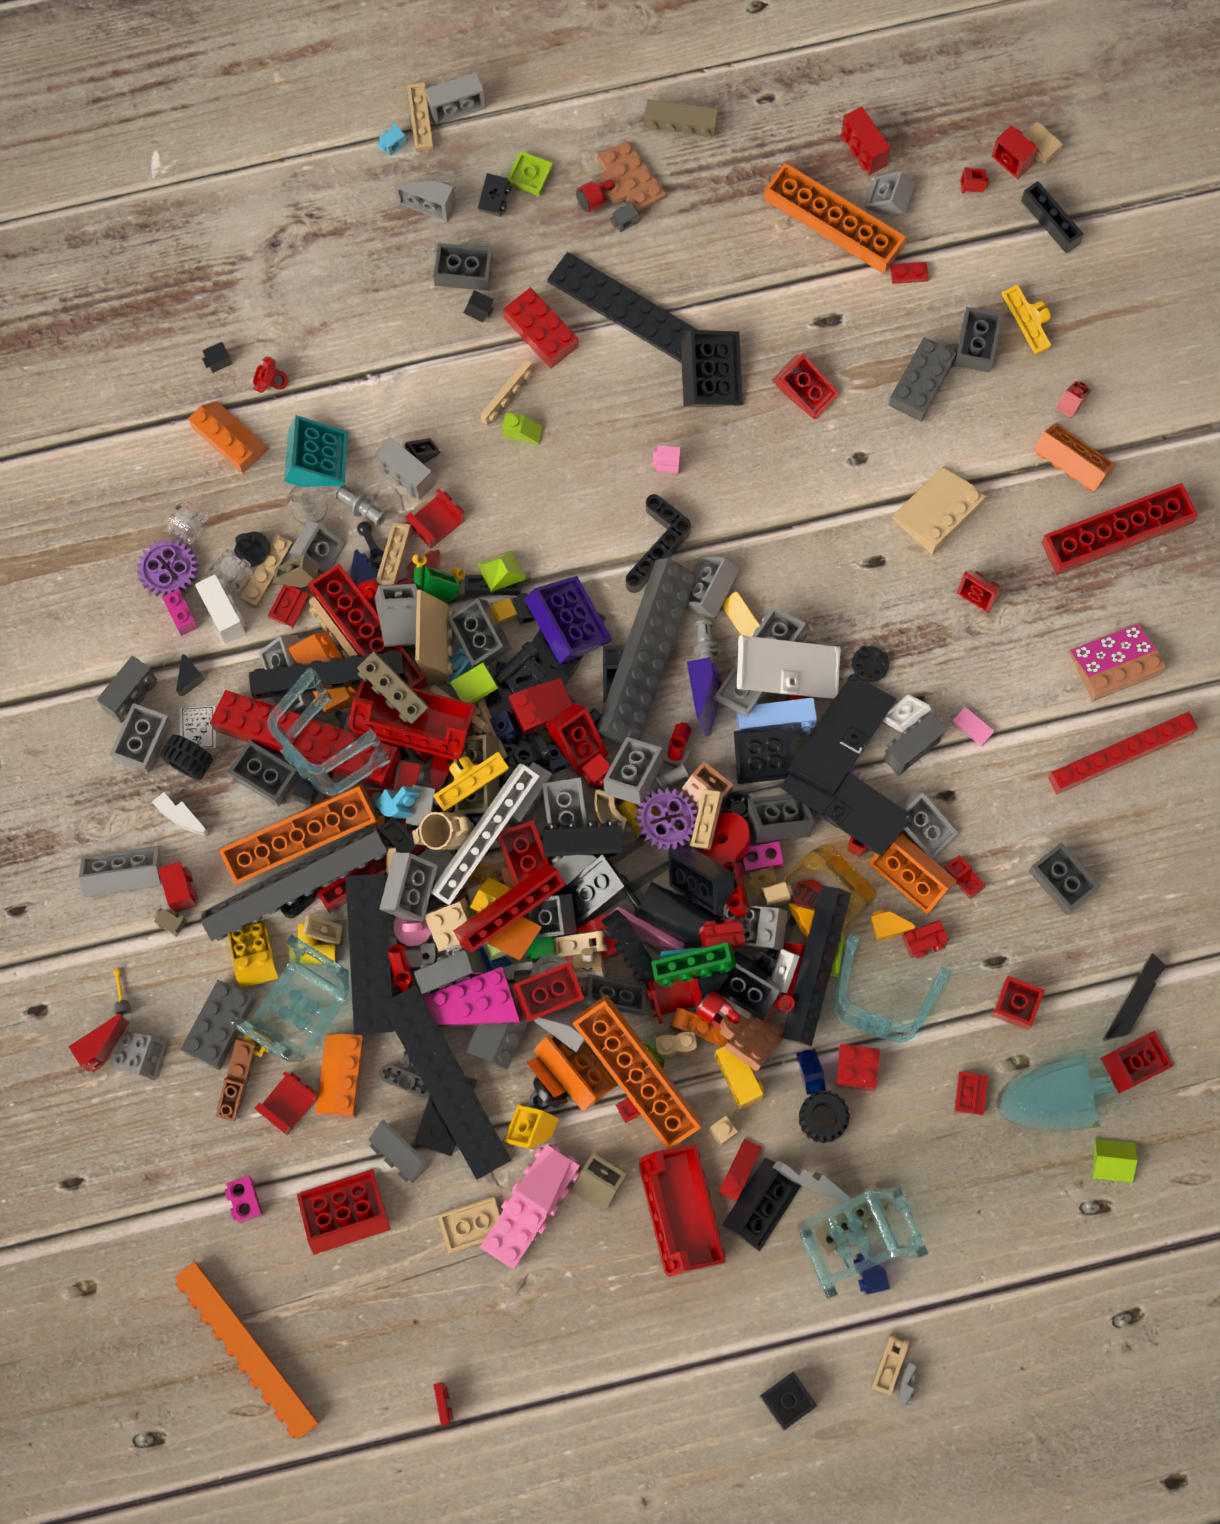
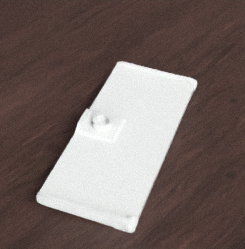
(788, 667)

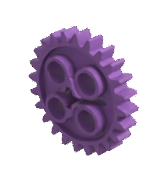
(181, 558)
(671, 834)

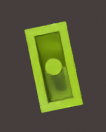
(521, 428)

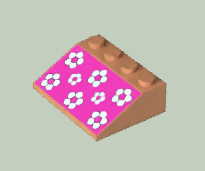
(1117, 661)

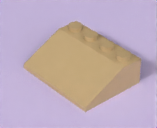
(939, 509)
(433, 638)

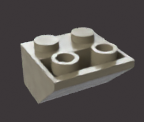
(599, 1181)

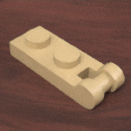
(574, 944)
(890, 1365)

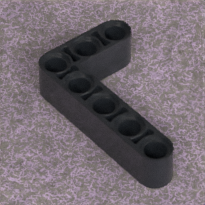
(661, 545)

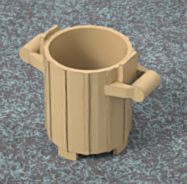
(443, 831)

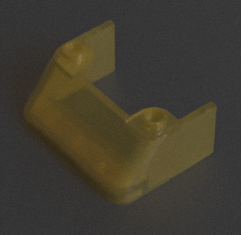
(825, 855)

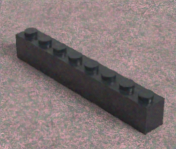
(333, 673)
(816, 965)

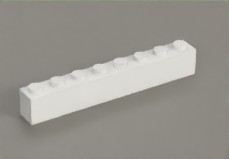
(484, 833)

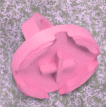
(411, 932)

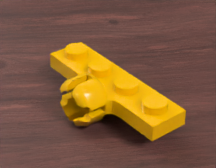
(1029, 318)
(469, 779)

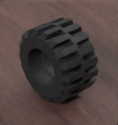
(186, 757)
(824, 1099)

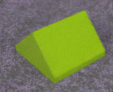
(474, 684)
(1114, 1160)

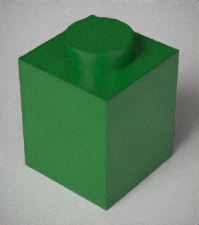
(540, 948)

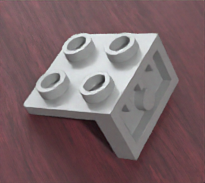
(139, 1054)

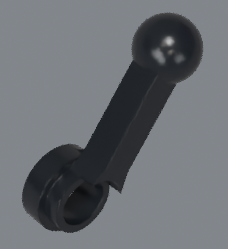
(364, 529)

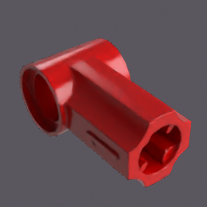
(678, 741)

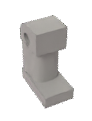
(417, 956)

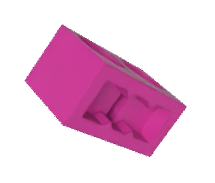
(180, 612)
(762, 860)
(248, 1197)

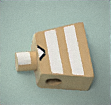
(586, 964)

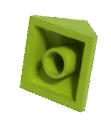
(501, 571)

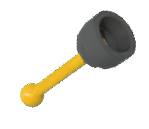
(121, 1006)

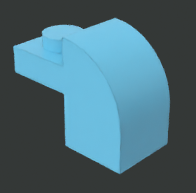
(397, 803)

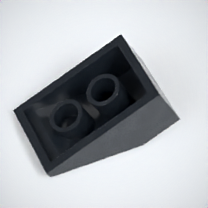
(750, 987)

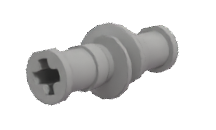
(360, 505)
(706, 647)
(668, 778)

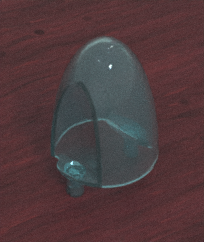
(1054, 1095)

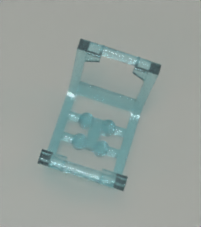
(318, 773)
(872, 1022)
(283, 1046)
(827, 1280)

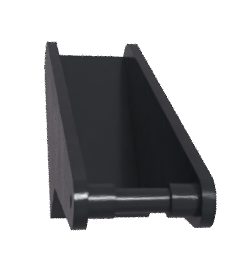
(603, 887)

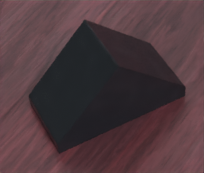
(422, 449)
(188, 676)
(712, 982)

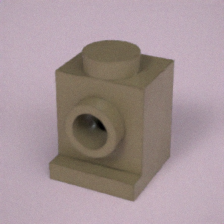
(169, 921)

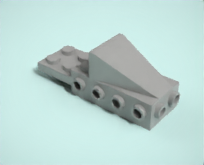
(776, 626)

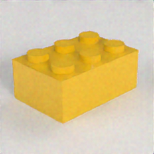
(739, 1079)

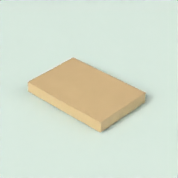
(468, 1224)

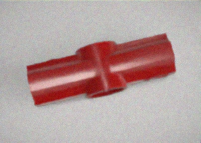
(400, 964)

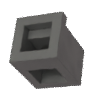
(625, 217)

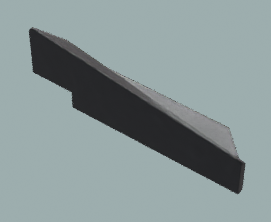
(1136, 998)

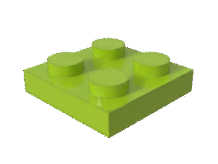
(529, 173)

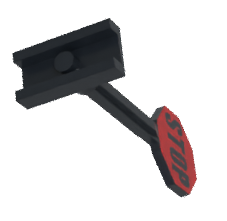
(805, 894)

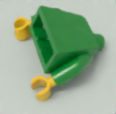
(435, 582)

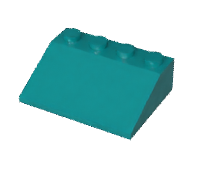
(315, 454)

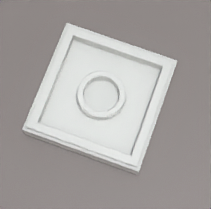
(906, 713)

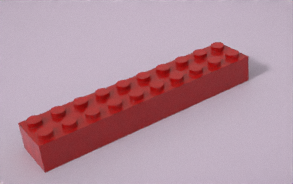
(317, 742)

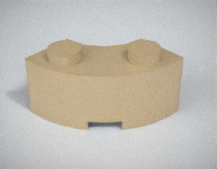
(606, 809)

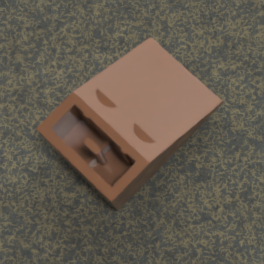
(703, 778)

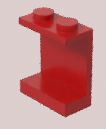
(436, 519)
(670, 998)
(287, 1103)

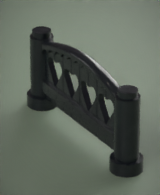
(524, 665)

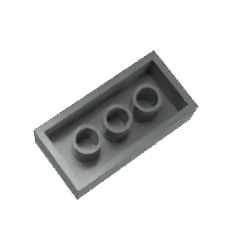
(922, 379)
(212, 1033)

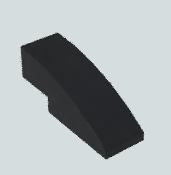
(611, 660)

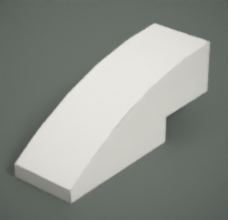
(179, 815)

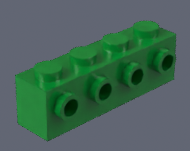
(694, 964)

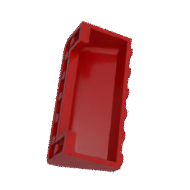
(437, 731)
(681, 1210)

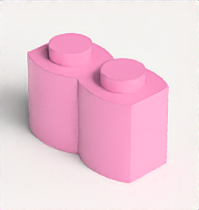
(666, 459)

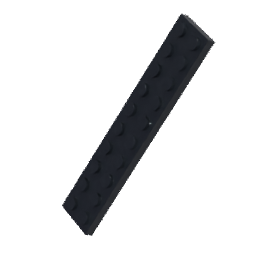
(620, 304)
(446, 1082)

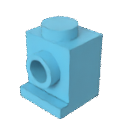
(392, 140)

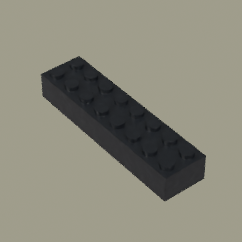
(368, 953)

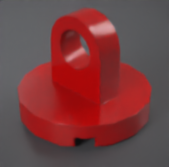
(266, 374)

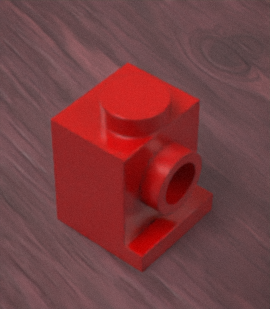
(974, 180)

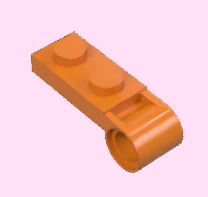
(689, 1022)

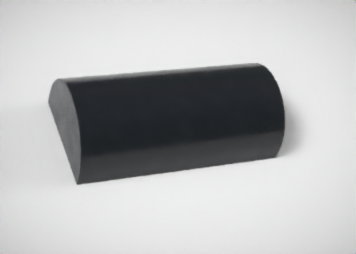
(674, 914)

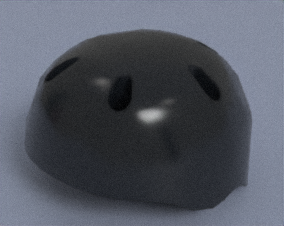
(737, 807)

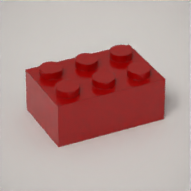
(865, 141)
(548, 992)

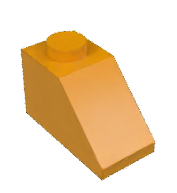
(803, 916)
(888, 925)

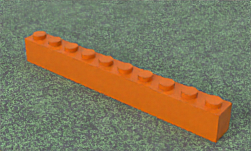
(247, 1351)

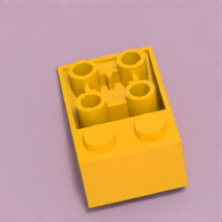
(252, 955)

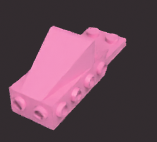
(531, 1205)

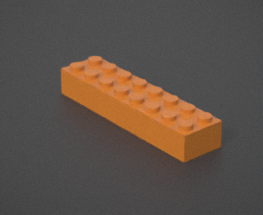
(834, 218)
(298, 833)
(637, 1072)

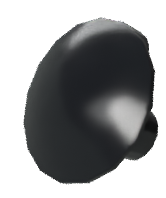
(870, 663)

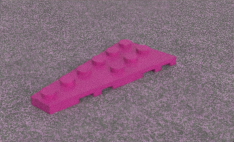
(475, 1001)

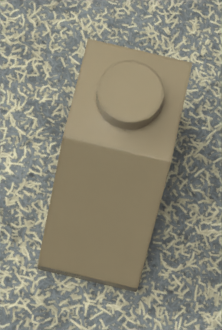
(296, 572)

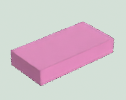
(973, 726)

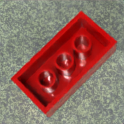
(540, 327)

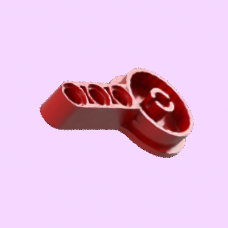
(729, 853)

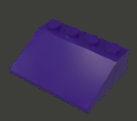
(567, 619)
(705, 683)

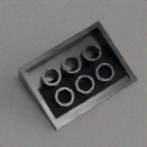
(711, 368)

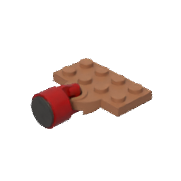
(623, 179)
(749, 1038)

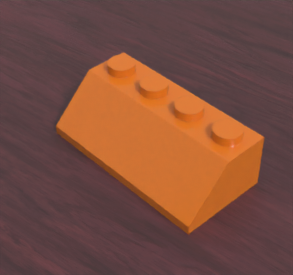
(227, 435)
(1074, 457)
(322, 648)
(913, 873)
(576, 1071)
(340, 1075)

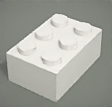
(221, 608)

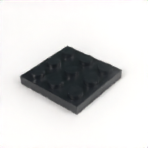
(763, 753)

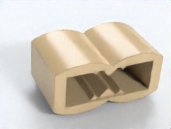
(1047, 144)
(776, 895)
(681, 1044)

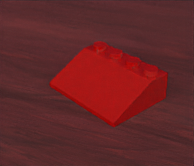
(343, 1212)

